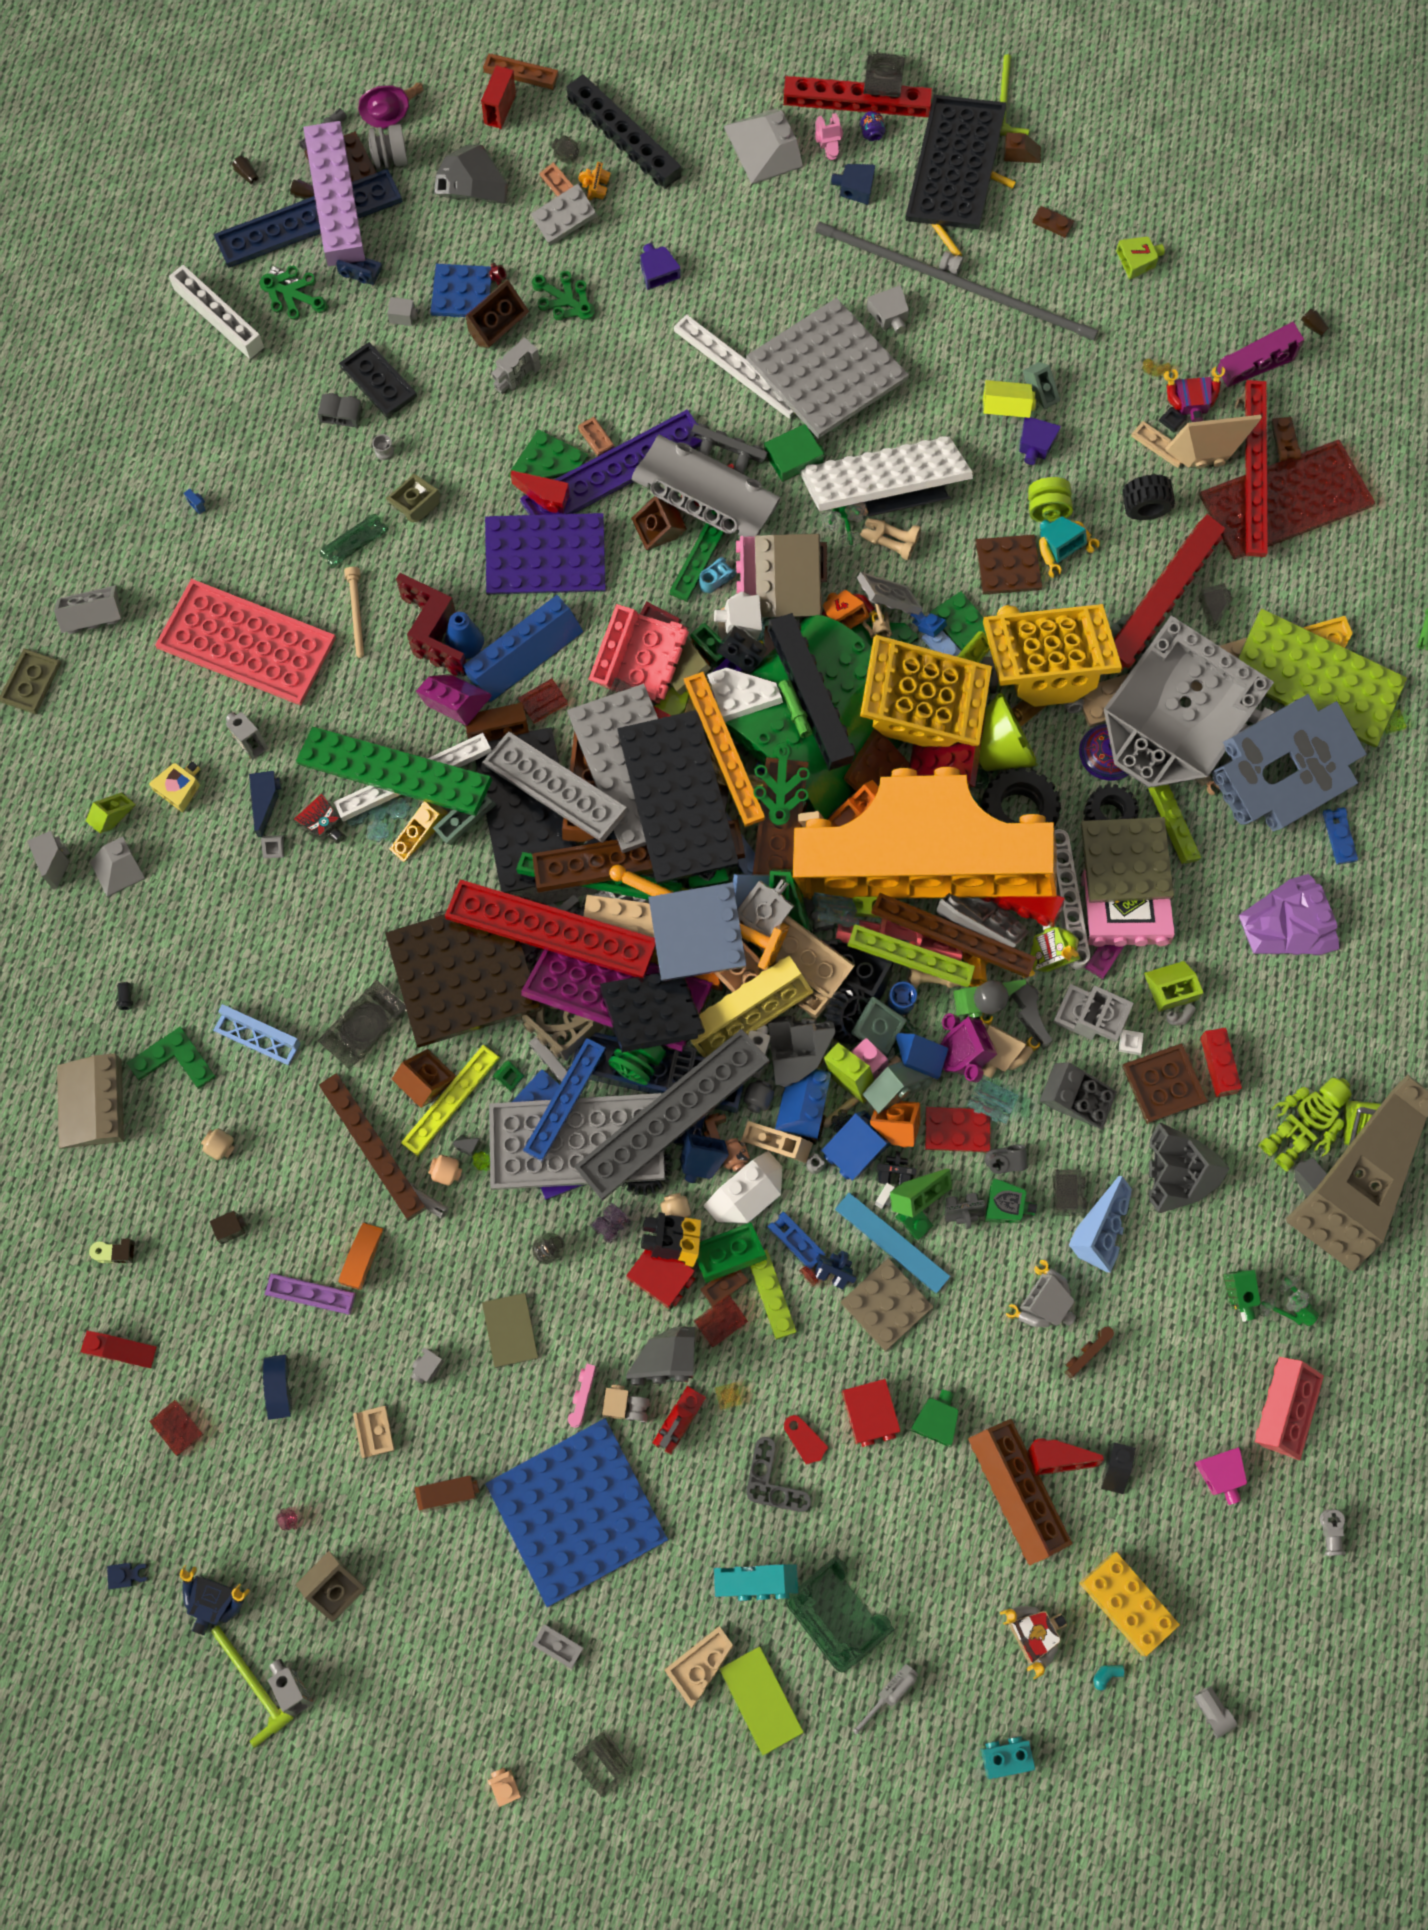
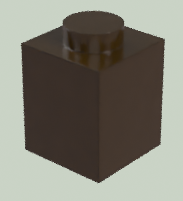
(228, 1226)

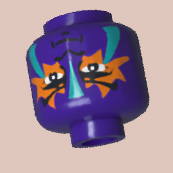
(872, 126)

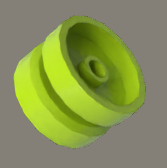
(1050, 499)

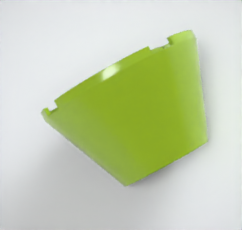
(1003, 739)

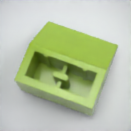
(1173, 985)

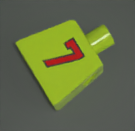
(1138, 255)

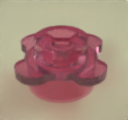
(287, 1519)

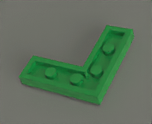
(173, 1045)

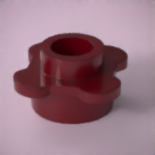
(497, 273)

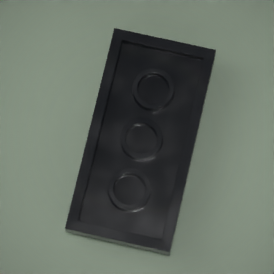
(378, 380)

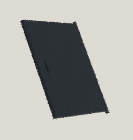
(906, 500)

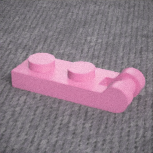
(581, 1397)

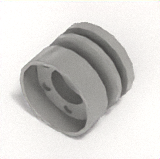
(388, 146)

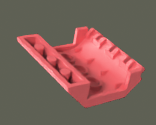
(639, 652)

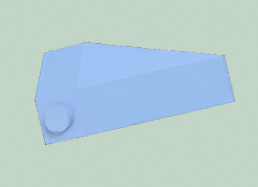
(1097, 1232)

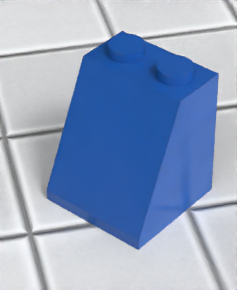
(855, 1146)

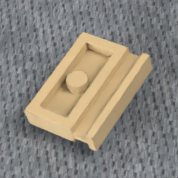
(374, 1432)

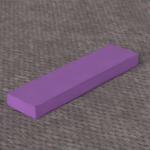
(310, 1294)

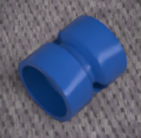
(902, 998)

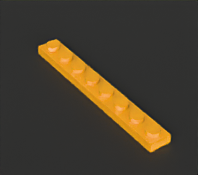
(724, 749)

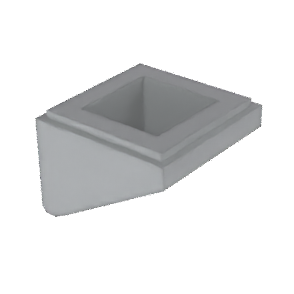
(273, 846)

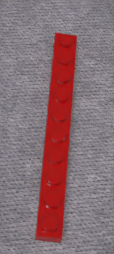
(1256, 470)

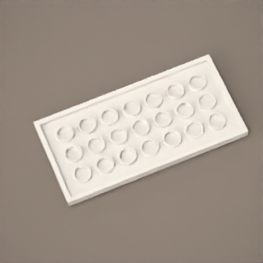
(885, 473)

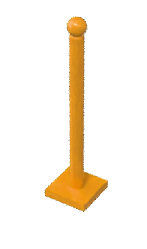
(771, 944)

